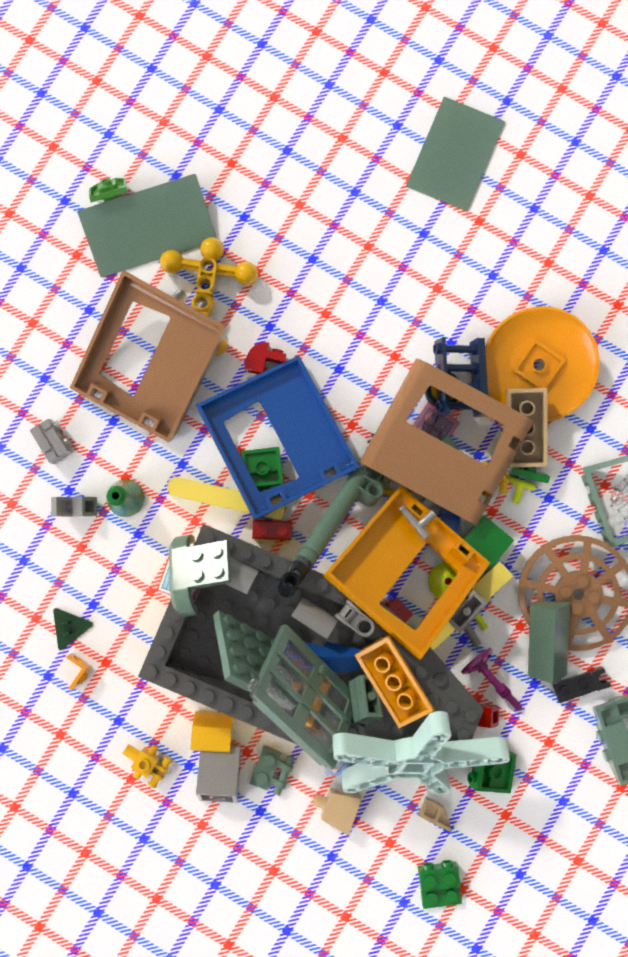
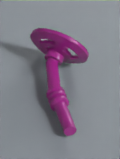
(479, 664)

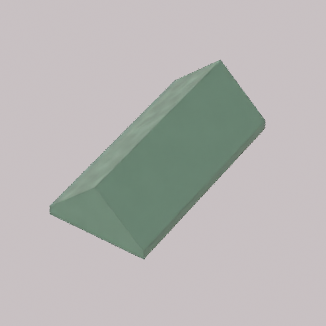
(548, 640)

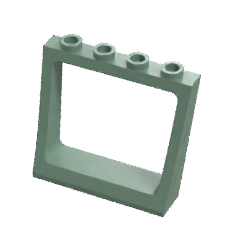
(595, 499)

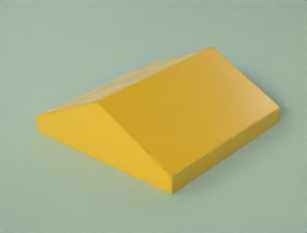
(211, 732)

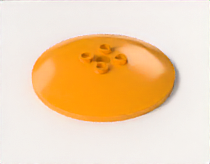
(558, 340)

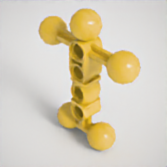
(212, 250)

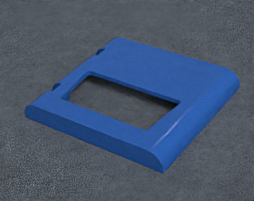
(300, 423)

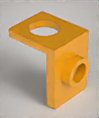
(82, 676)

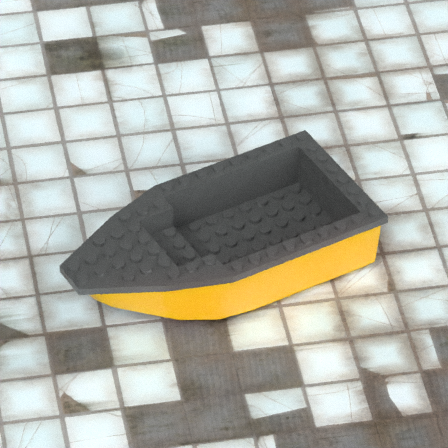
(189, 660)

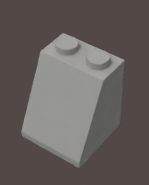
(219, 775)

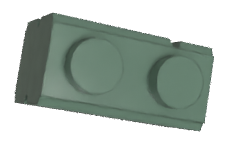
(364, 701)

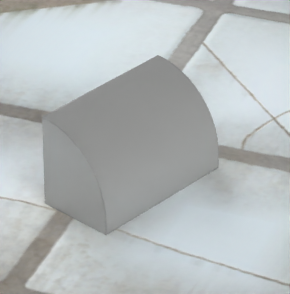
(241, 576)
(314, 617)

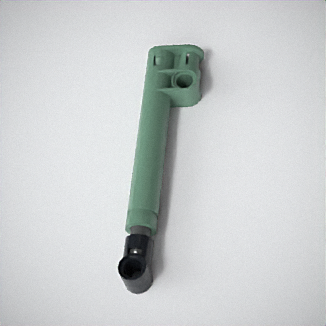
(357, 487)

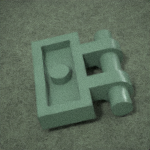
(266, 767)

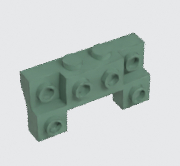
(614, 735)

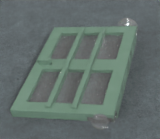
(303, 697)

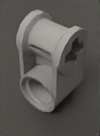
(354, 618)

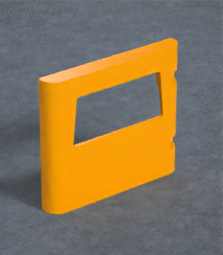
(384, 552)

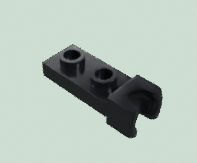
(580, 684)

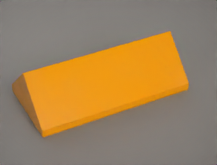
(394, 681)

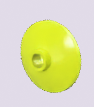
(438, 576)

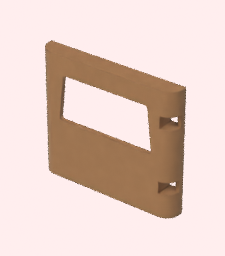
(174, 369)
(430, 464)

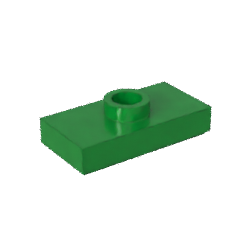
(529, 473)

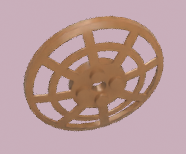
(574, 580)

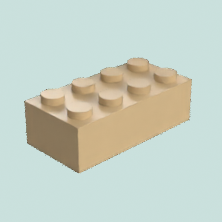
(534, 405)

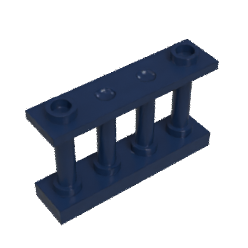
(476, 368)

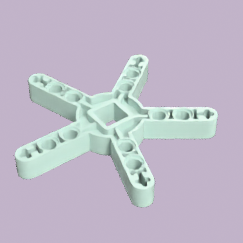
(417, 757)

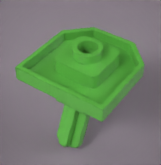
(108, 189)

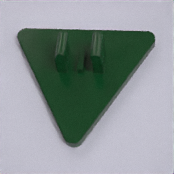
(69, 627)

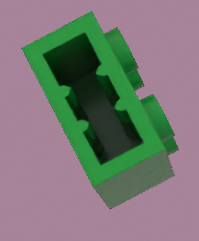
(487, 540)

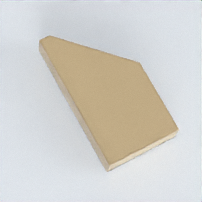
(434, 813)

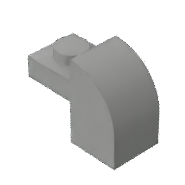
(73, 506)

